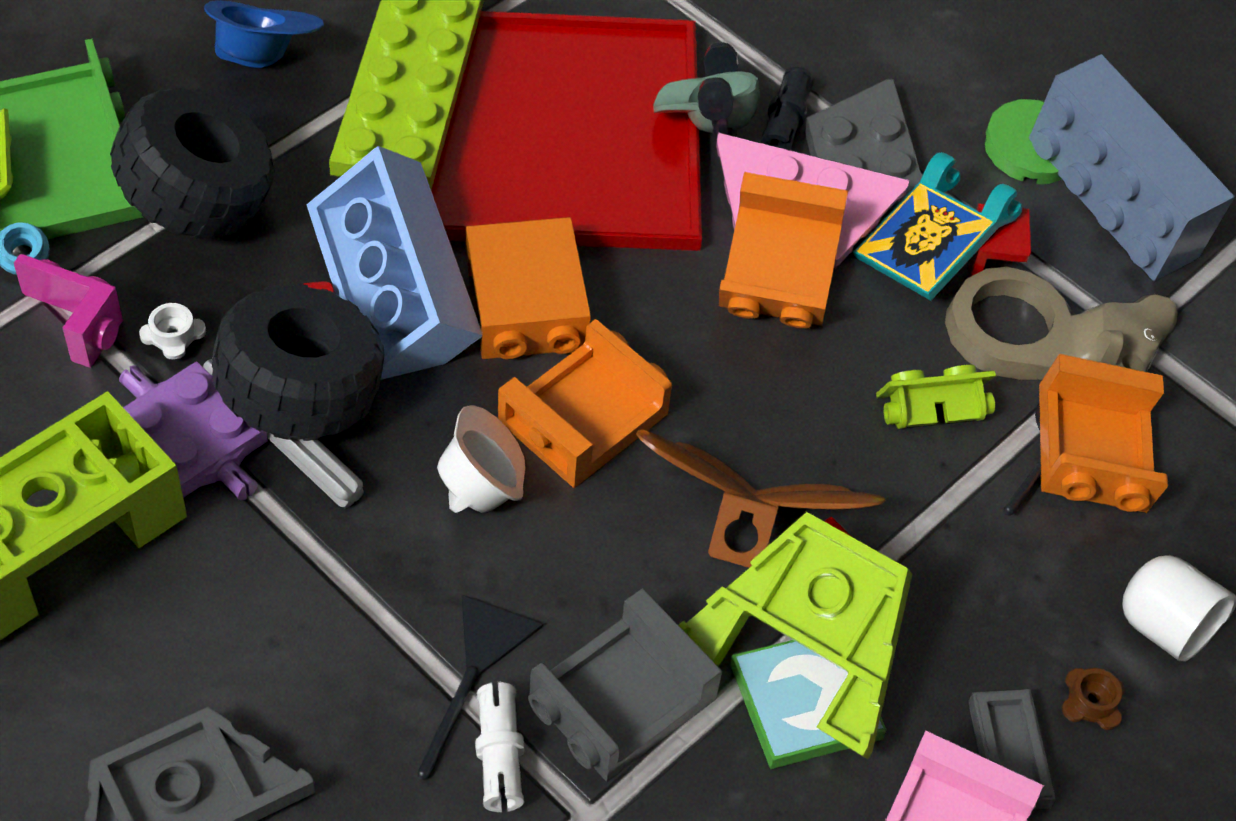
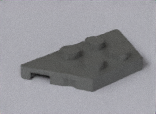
(866, 134)
(193, 773)

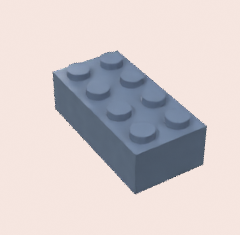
(1129, 167)

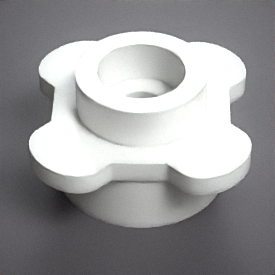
(172, 318)

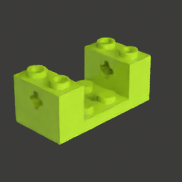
(102, 474)

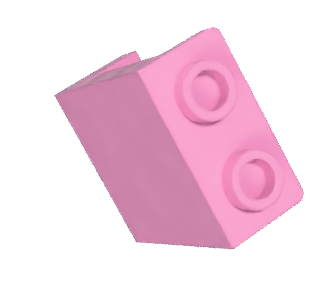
(961, 786)

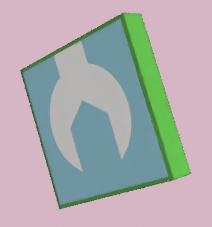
(787, 697)

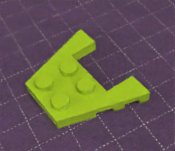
(831, 600)

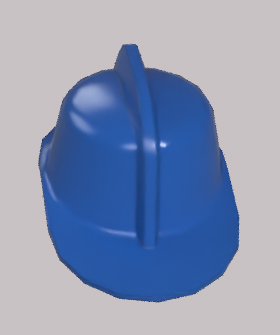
(256, 34)

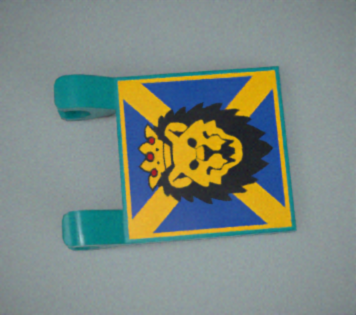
(932, 233)

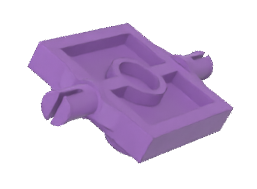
(194, 428)

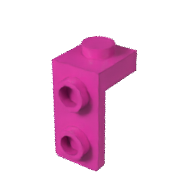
(90, 298)

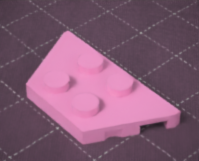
(868, 191)

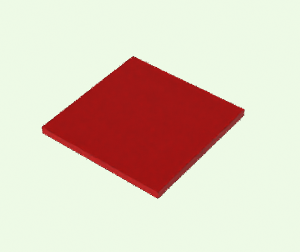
(566, 127)

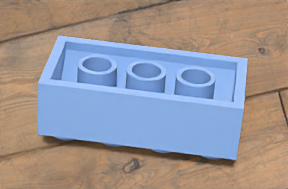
(395, 261)

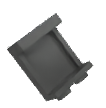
(625, 688)

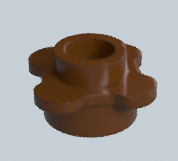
(1102, 686)

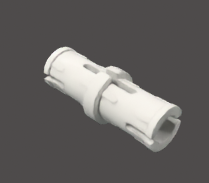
(499, 747)

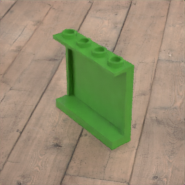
(62, 149)

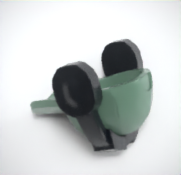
(717, 102)

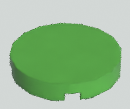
(1010, 146)

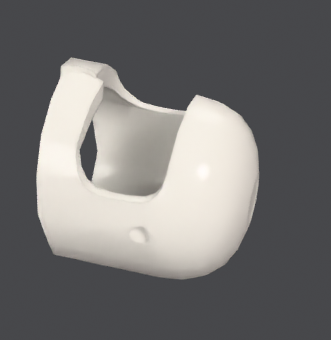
(1174, 605)

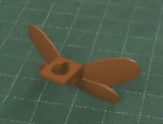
(741, 496)

